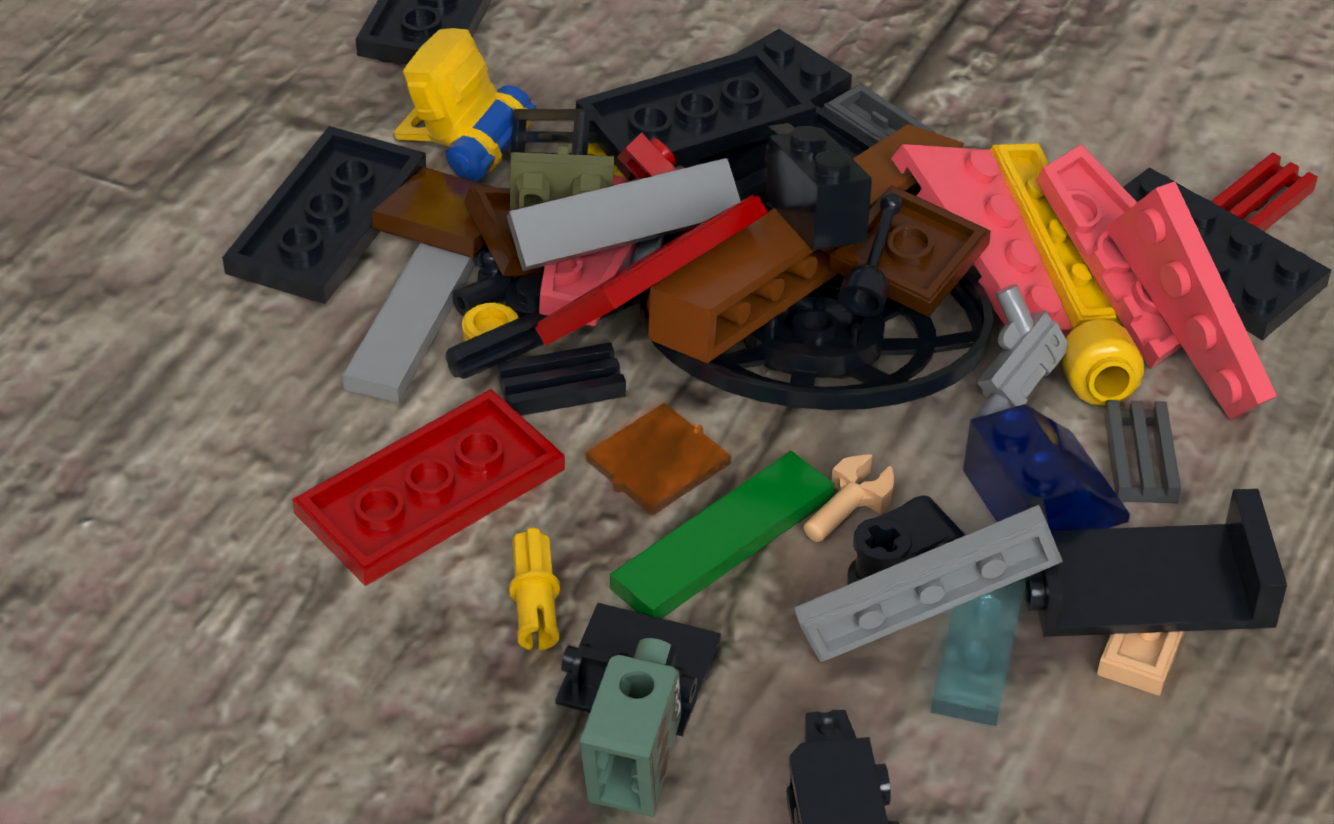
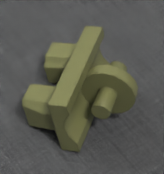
(549, 177)

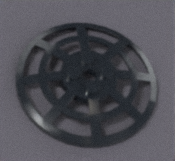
(827, 341)

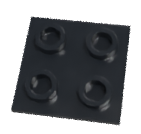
(617, 632)

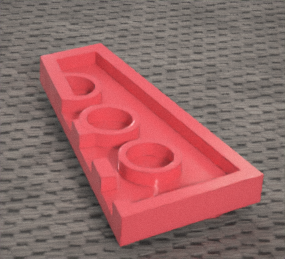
(975, 189)
(1086, 203)
(1185, 286)

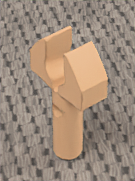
(846, 475)

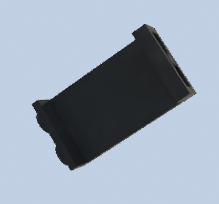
(1162, 576)

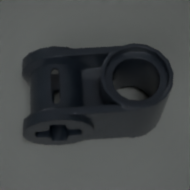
(900, 536)

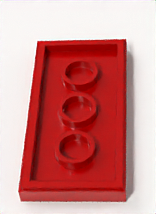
(650, 270)
(428, 486)

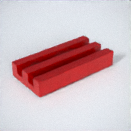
(1259, 184)

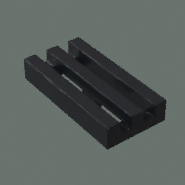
(579, 137)
(562, 376)

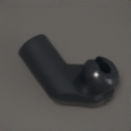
(487, 289)

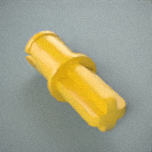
(534, 589)

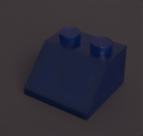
(1030, 455)

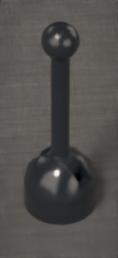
(866, 286)

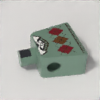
(632, 729)

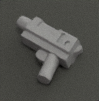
(1030, 351)

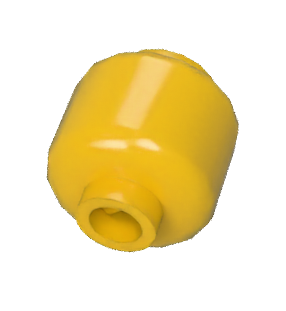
(1102, 362)

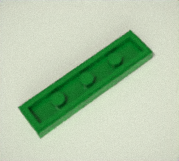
(721, 536)

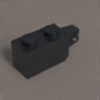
(817, 186)
(836, 775)

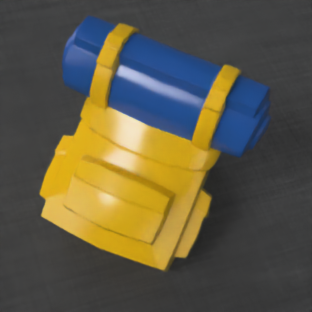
(460, 104)

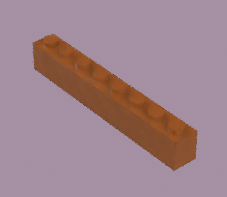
(761, 268)

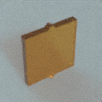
(658, 458)

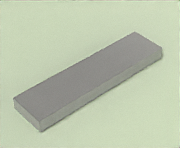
(621, 214)
(407, 323)
(928, 584)

